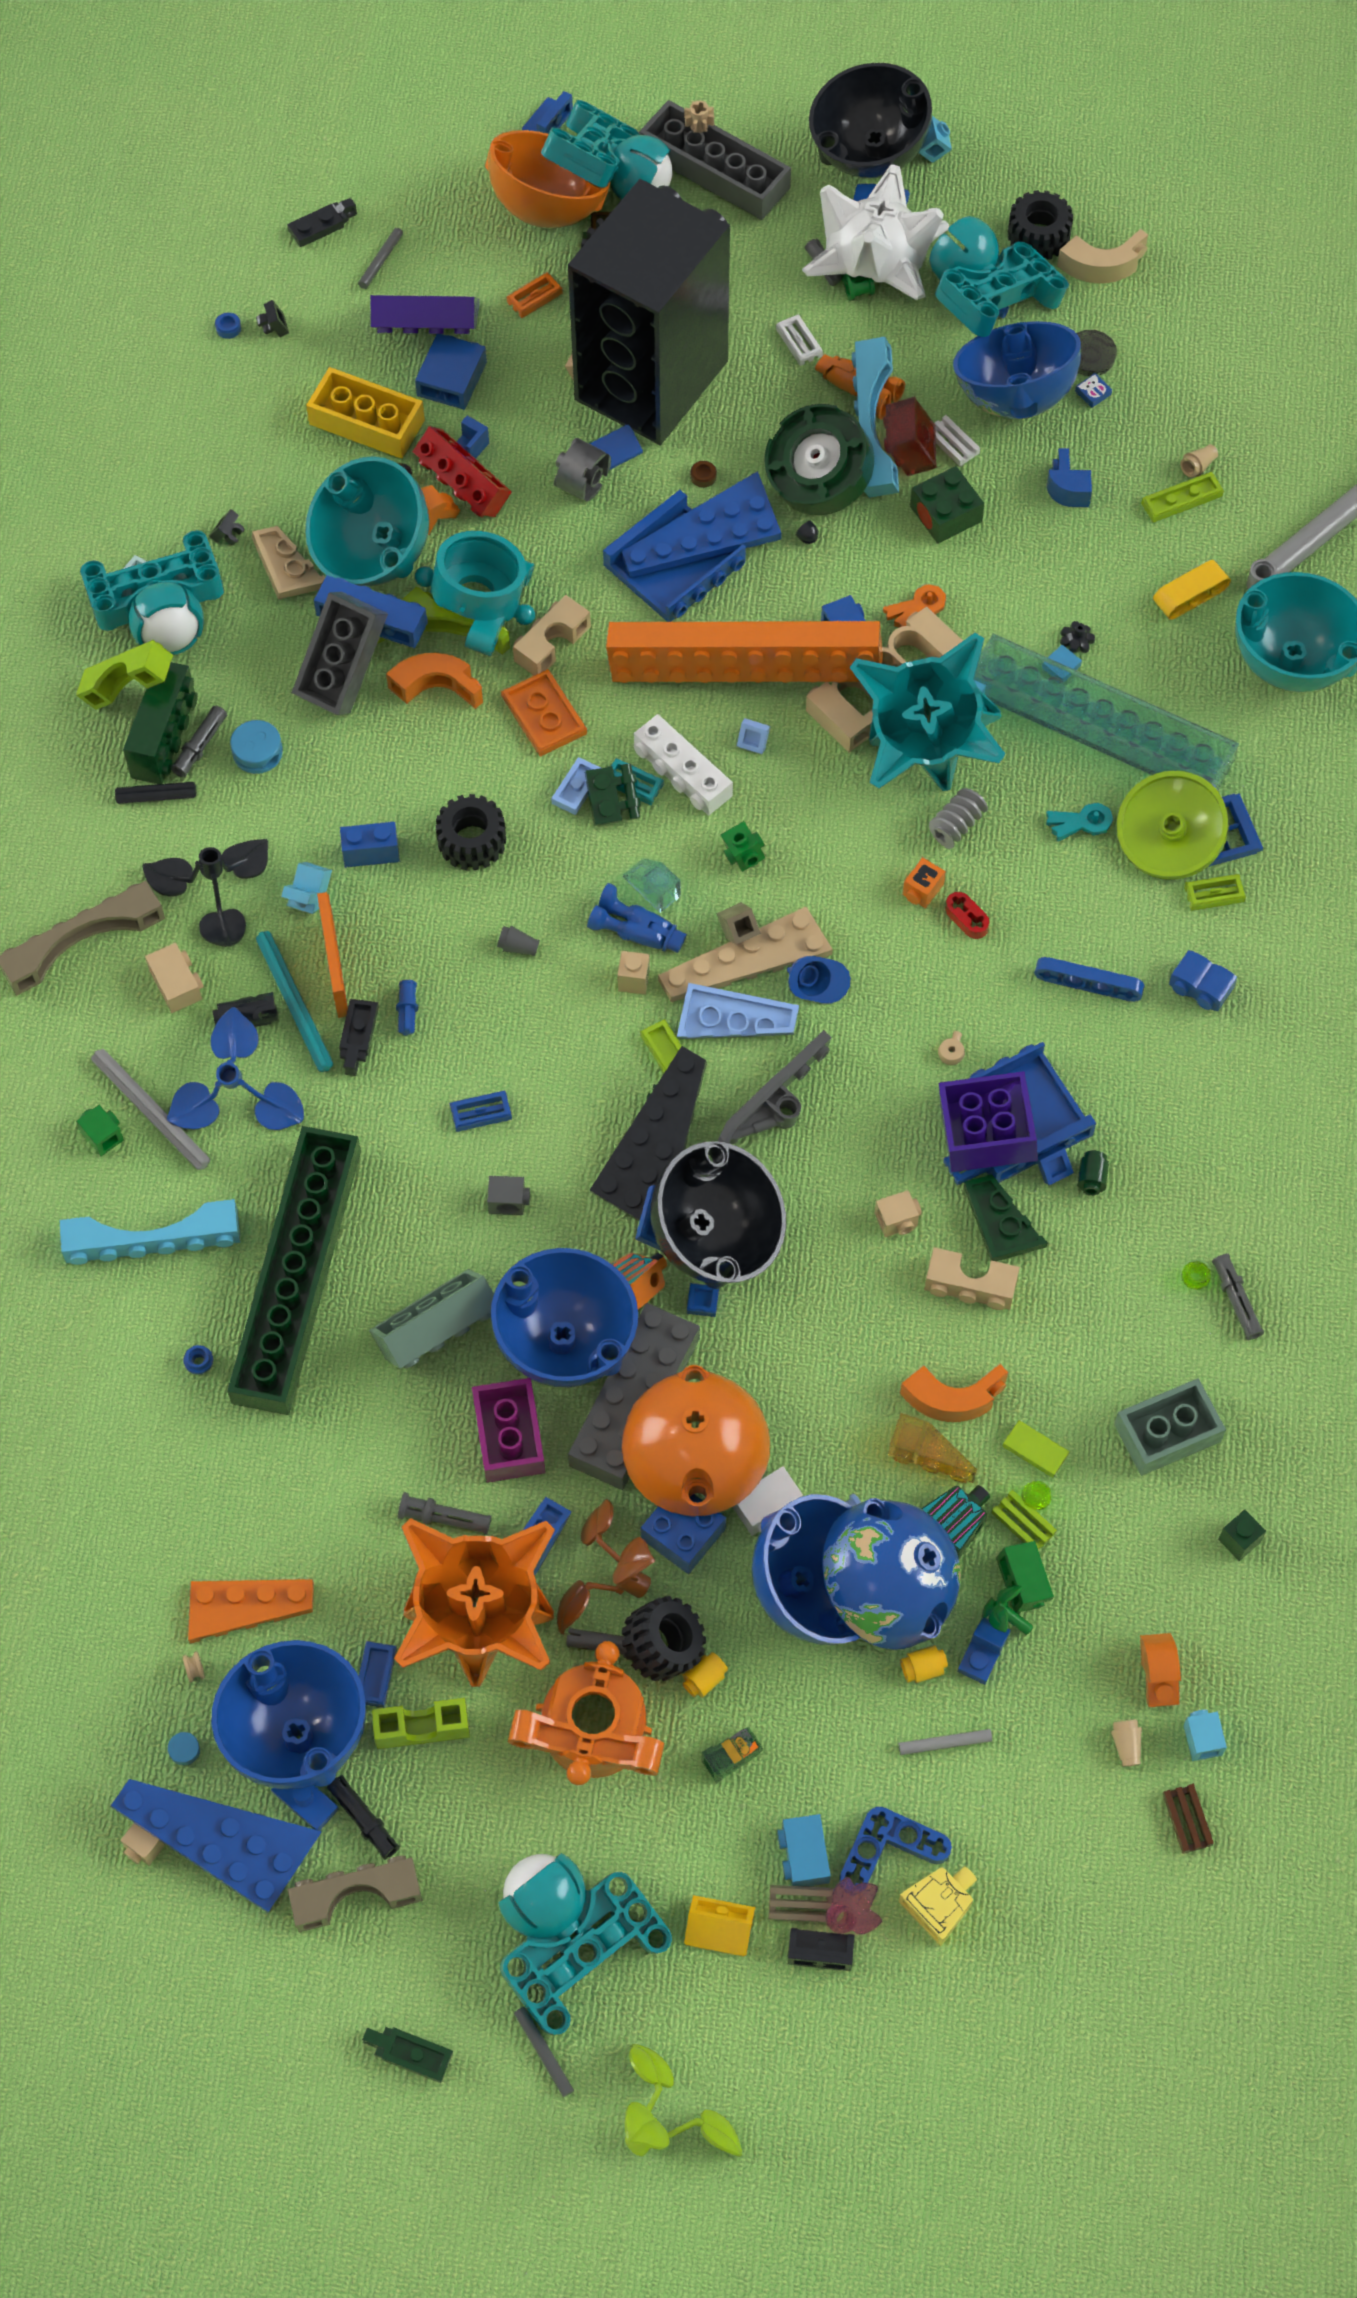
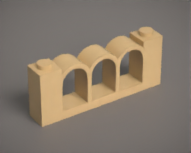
(838, 716)

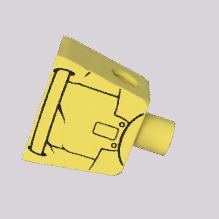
(939, 1901)

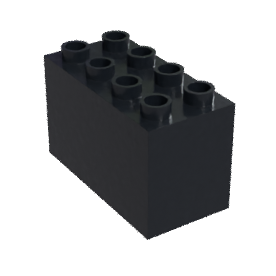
(650, 310)

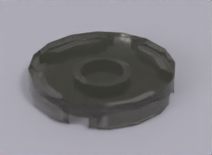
(1097, 352)

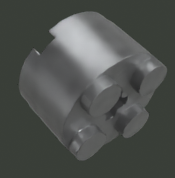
(582, 469)

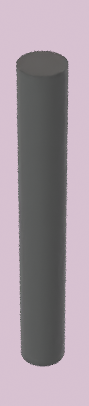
(380, 258)
(544, 2051)

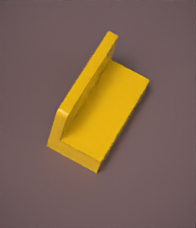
(719, 1925)

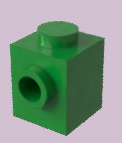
(100, 1129)

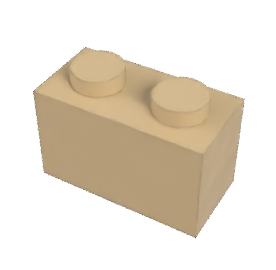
(174, 978)

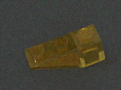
(924, 1445)

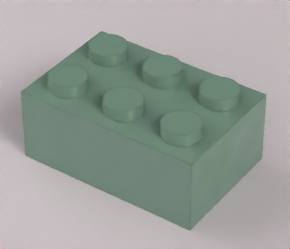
(1169, 1426)

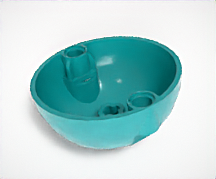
(377, 533)
(1298, 631)

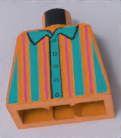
(643, 1275)

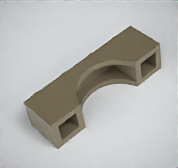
(315, 1901)

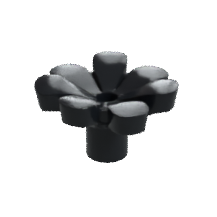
(1077, 637)

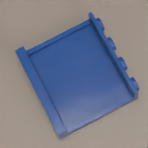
(678, 587)
(1053, 1108)

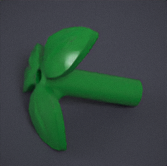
(1001, 1614)

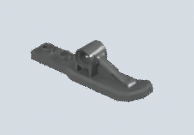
(764, 1107)

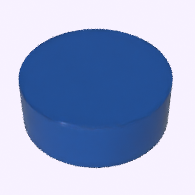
(228, 325)

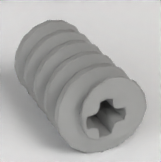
(957, 817)

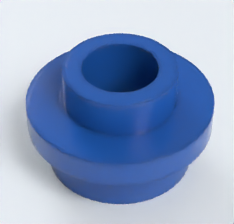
(196, 1352)

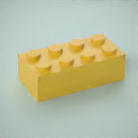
(365, 412)

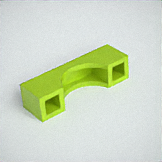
(105, 680)

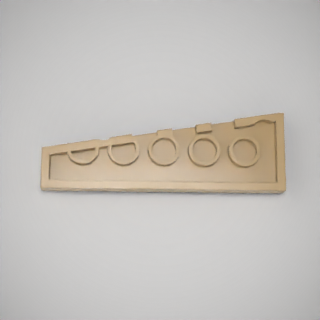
(773, 949)

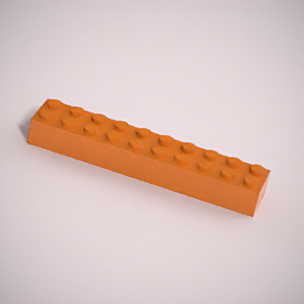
(741, 651)

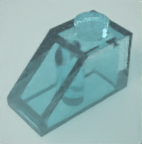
(654, 883)

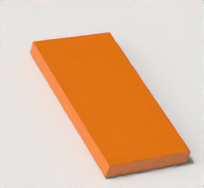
(333, 954)

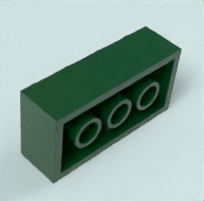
(160, 725)

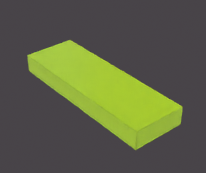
(1182, 497)

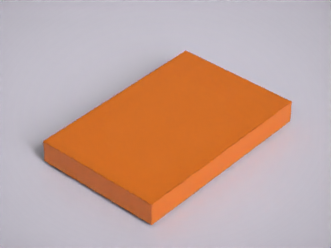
(544, 712)

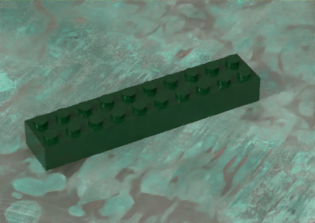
(294, 1271)

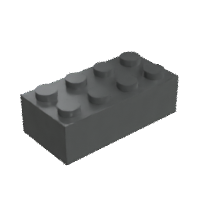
(339, 653)

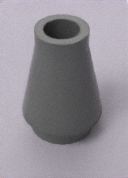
(516, 941)

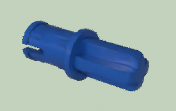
(407, 1007)

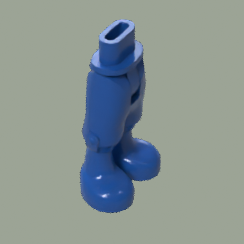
(640, 924)

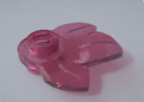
(856, 1904)

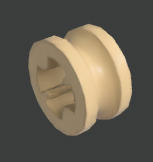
(193, 1666)

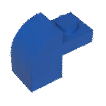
(1068, 486)

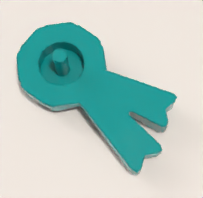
(1092, 819)

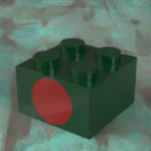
(946, 504)

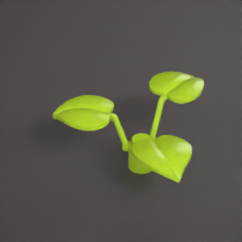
(646, 2132)

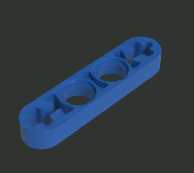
(1089, 979)

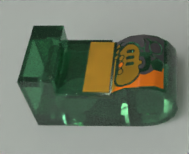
(731, 1754)

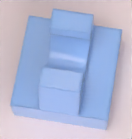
(753, 736)

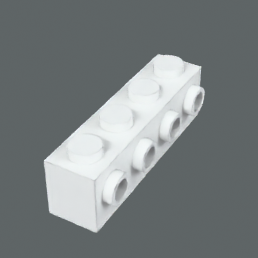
(682, 765)

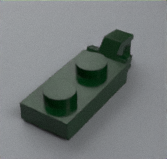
(410, 2052)

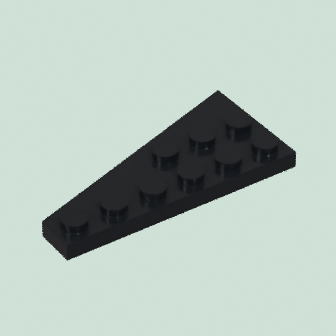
(653, 1137)

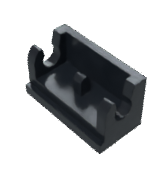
(821, 1949)

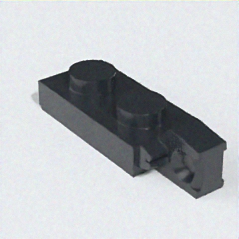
(322, 222)
(357, 1033)

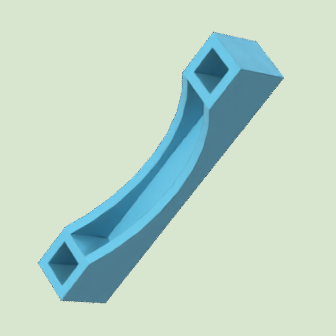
(873, 368)
(210, 1225)

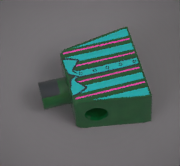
(960, 1514)

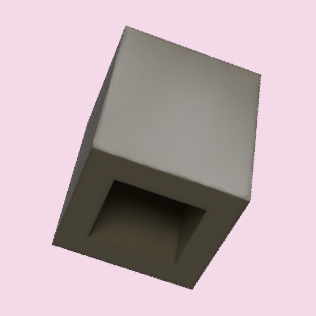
(738, 923)

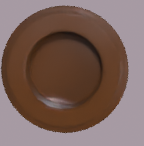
(703, 474)

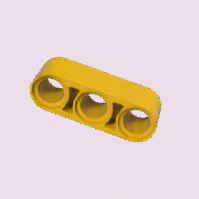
(1191, 589)

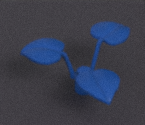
(233, 1038)

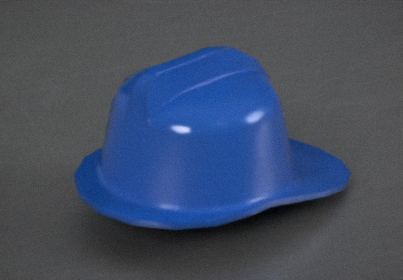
(818, 979)

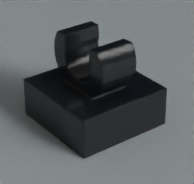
(273, 319)
(225, 527)

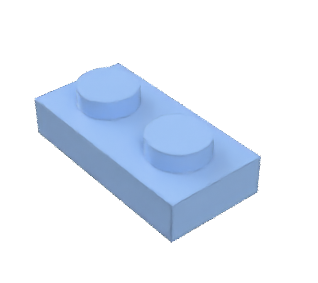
(573, 788)

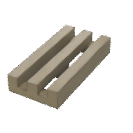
(799, 1915)

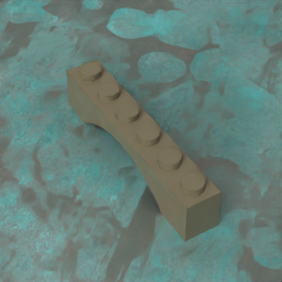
(130, 910)

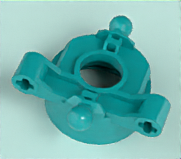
(484, 560)

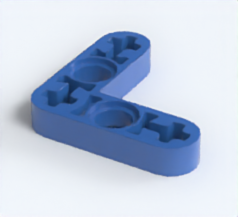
(891, 1836)

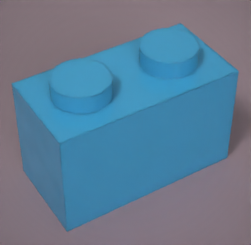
(805, 1851)

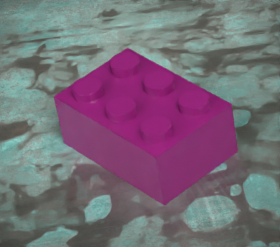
(508, 1430)

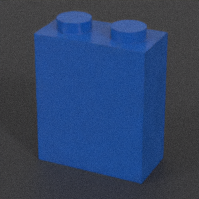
(451, 371)

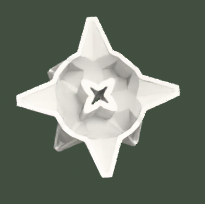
(877, 236)

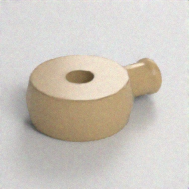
(952, 1044)

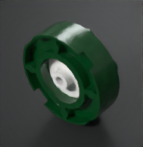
(819, 459)

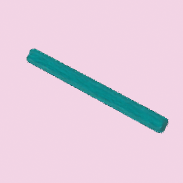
(294, 1001)

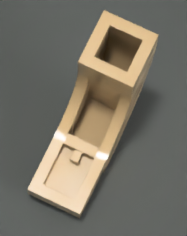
(1102, 265)

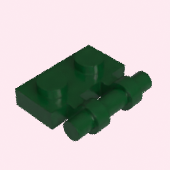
(604, 796)

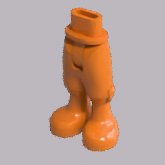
(841, 372)

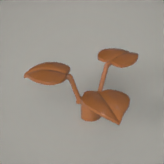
(626, 1575)

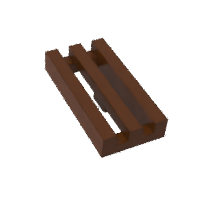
(1180, 1793)

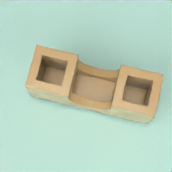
(563, 620)
(993, 1289)

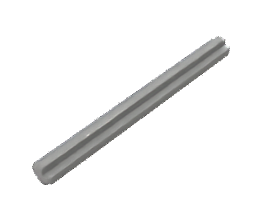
(150, 1109)

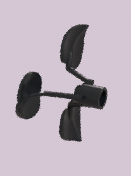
(171, 877)

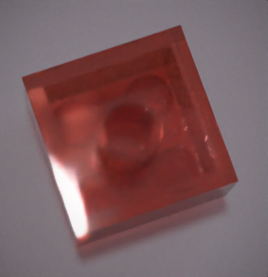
(910, 436)

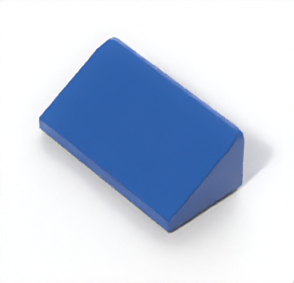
(620, 445)

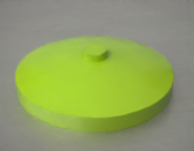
(1172, 825)

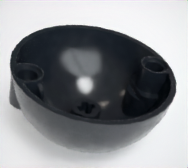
(864, 122)
(721, 1223)

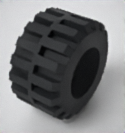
(1044, 210)
(468, 813)
(680, 1630)

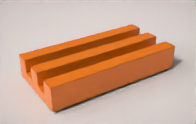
(537, 296)

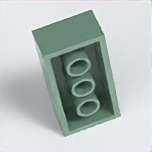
(434, 1319)

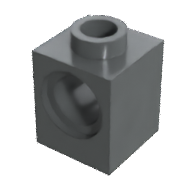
(507, 1195)

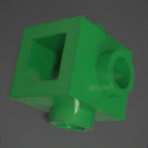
(743, 846)

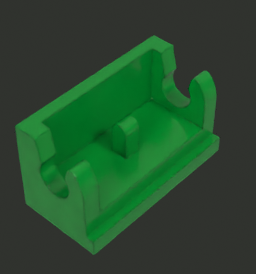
(1023, 1567)

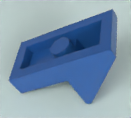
(983, 1651)

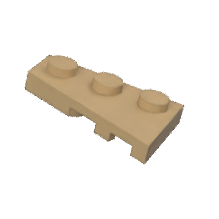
(284, 564)

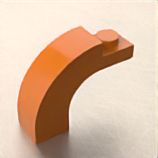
(434, 670)
(950, 1403)

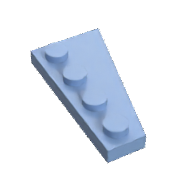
(725, 1013)

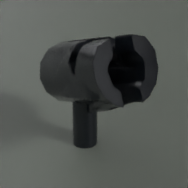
(250, 1008)

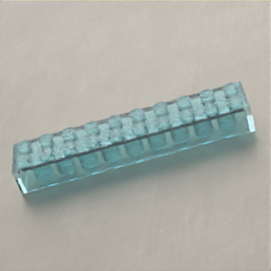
(1100, 714)

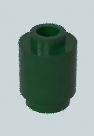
(1093, 1172)

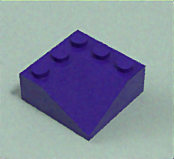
(988, 1121)

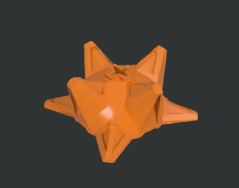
(447, 1590)

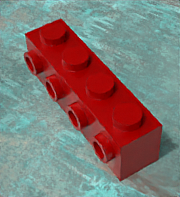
(461, 472)

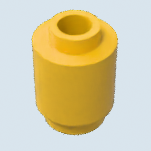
(924, 1664)
(704, 1675)

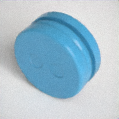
(256, 746)

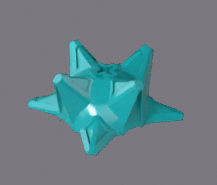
(929, 714)

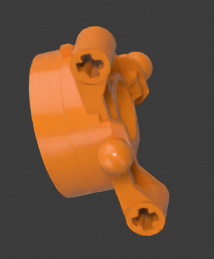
(585, 1754)

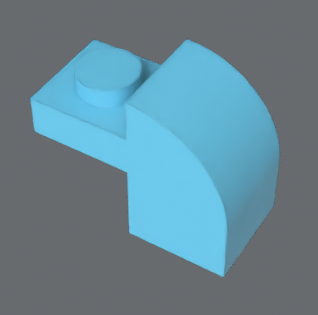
(307, 883)

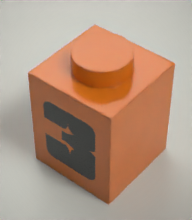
(923, 883)

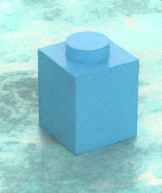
(1204, 1735)

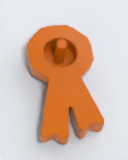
(927, 595)

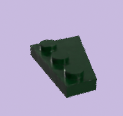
(999, 1221)

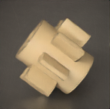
(699, 116)

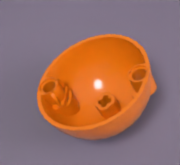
(537, 187)
(724, 1451)

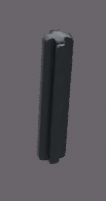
(155, 792)

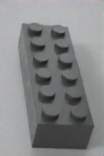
(721, 162)
(657, 1351)

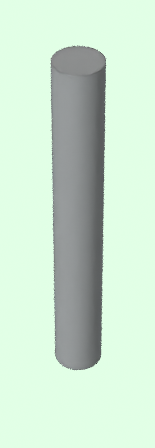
(945, 1742)

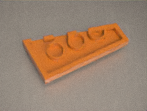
(240, 1604)

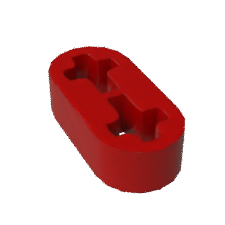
(964, 917)

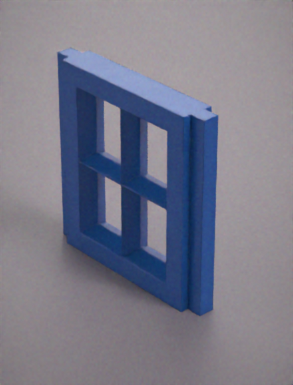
(1246, 829)

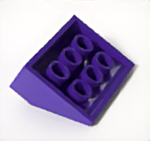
(424, 312)

